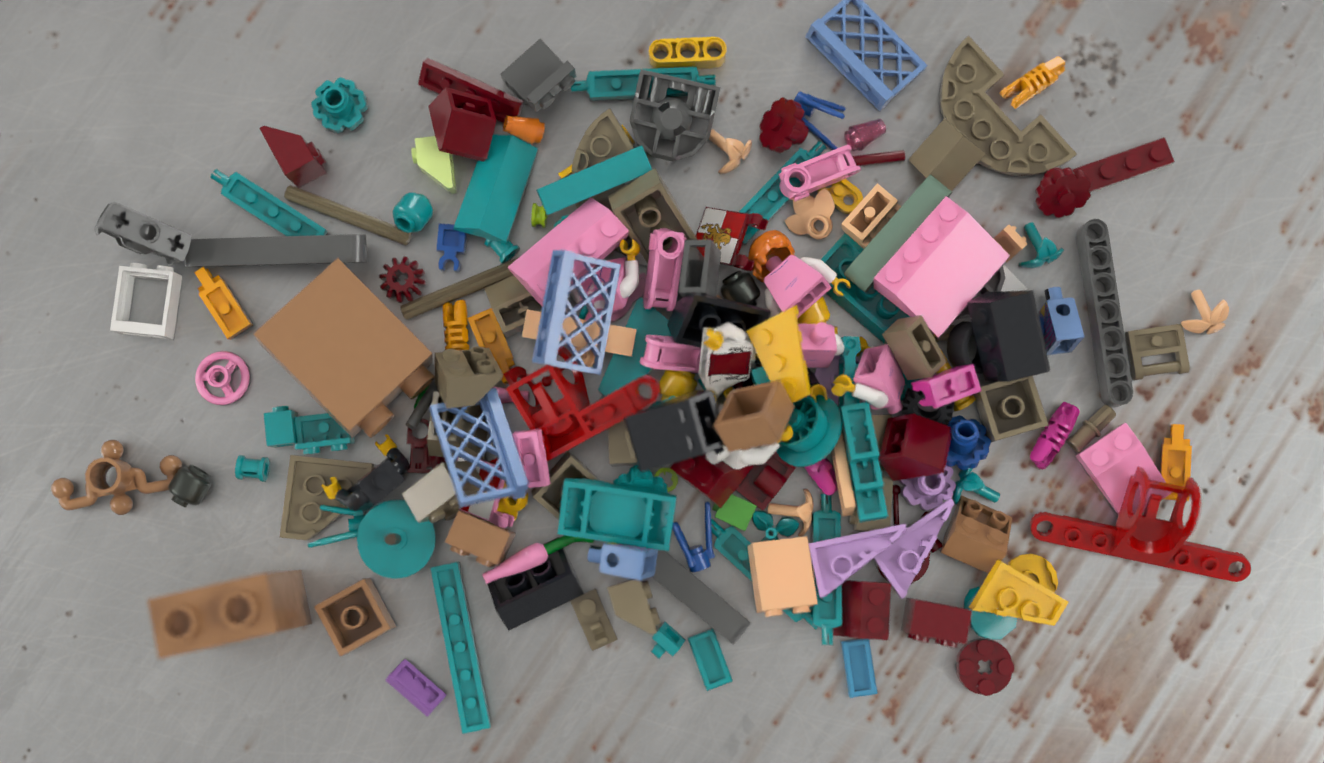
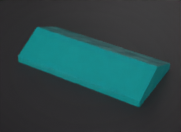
(497, 189)

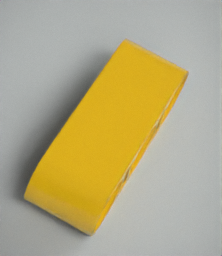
(697, 45)

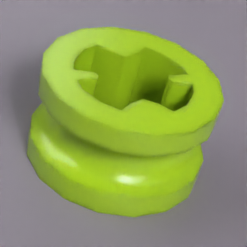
(538, 216)
(674, 478)

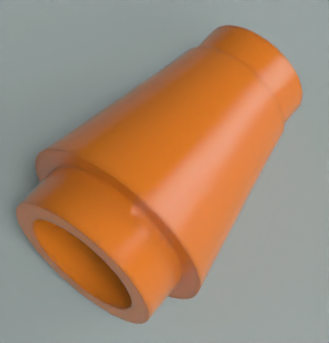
(524, 128)

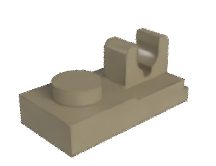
(594, 619)

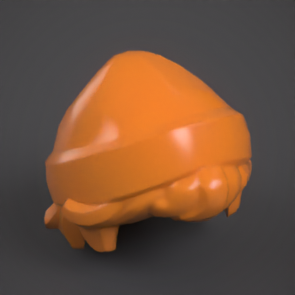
(767, 246)

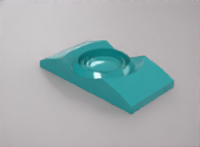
(617, 513)

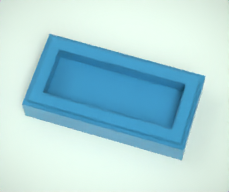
(858, 667)

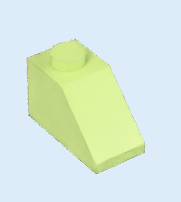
(434, 163)

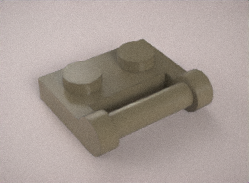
(1157, 342)

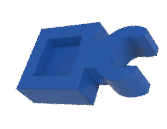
(451, 243)

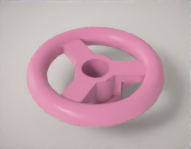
(212, 374)

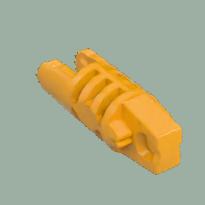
(1034, 81)
(455, 322)

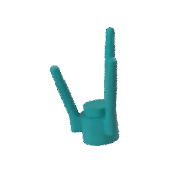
(353, 526)

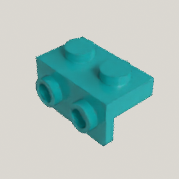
(319, 432)

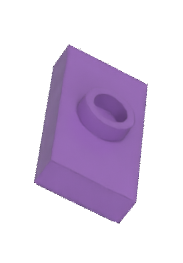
(415, 687)

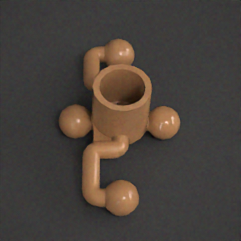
(127, 480)

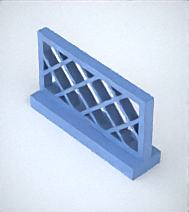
(847, 60)
(557, 302)
(503, 447)

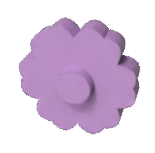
(929, 490)

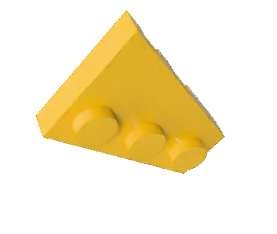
(780, 352)
(1016, 595)

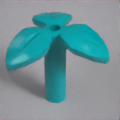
(1045, 248)
(972, 482)
(763, 521)

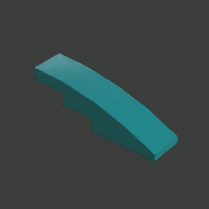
(594, 180)
(864, 462)

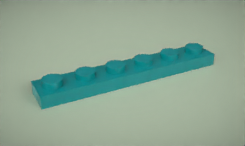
(460, 647)

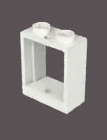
(123, 298)

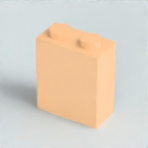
(782, 576)

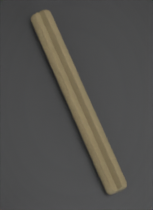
(347, 214)
(456, 290)

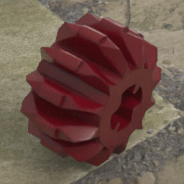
(409, 271)

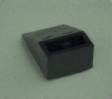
(674, 430)

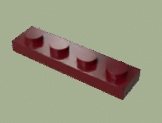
(438, 77)
(1127, 164)

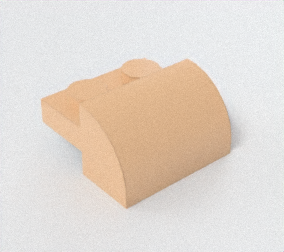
(870, 216)

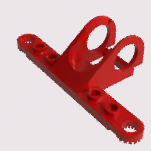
(572, 417)
(1145, 536)

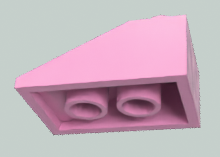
(1114, 461)

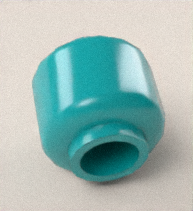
(412, 212)

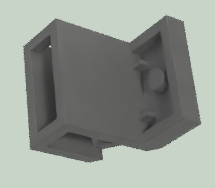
(538, 76)
(698, 271)

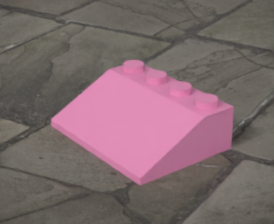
(941, 267)

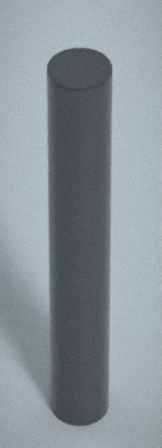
(422, 406)

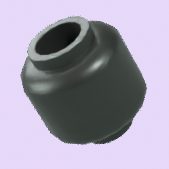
(740, 288)
(189, 486)

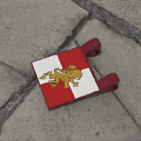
(728, 232)

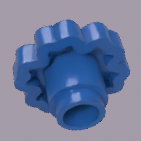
(967, 443)

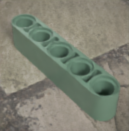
(896, 232)

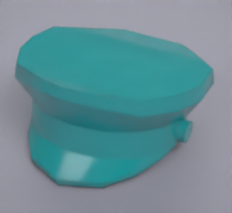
(988, 624)

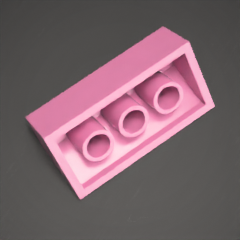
(587, 231)

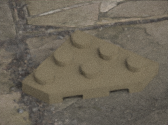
(305, 495)

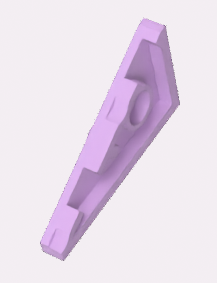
(843, 556)
(904, 557)

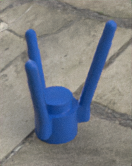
(809, 104)
(696, 556)

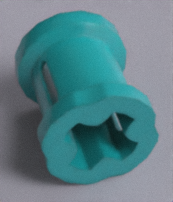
(504, 251)
(252, 468)

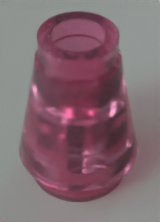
(863, 134)

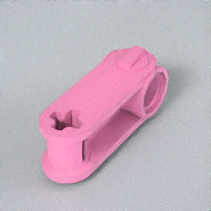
(818, 173)
(663, 270)
(666, 354)

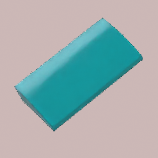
(868, 308)

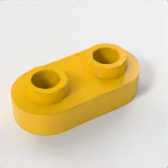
(844, 189)

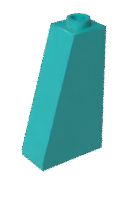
(625, 368)

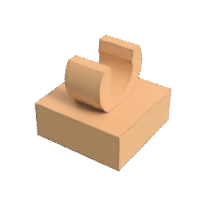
(1010, 241)

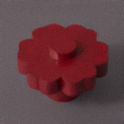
(783, 126)
(1062, 192)

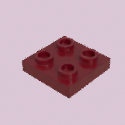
(765, 481)

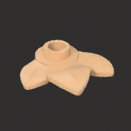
(811, 210)

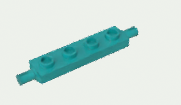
(623, 83)
(769, 197)
(266, 206)
(734, 548)
(828, 611)

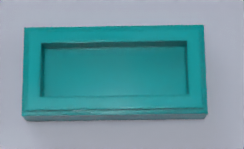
(710, 659)

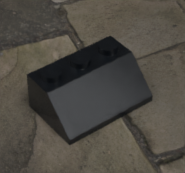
(703, 311)
(1008, 335)
(535, 591)

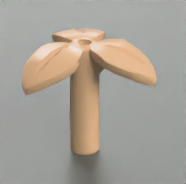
(732, 147)
(1211, 320)
(803, 511)

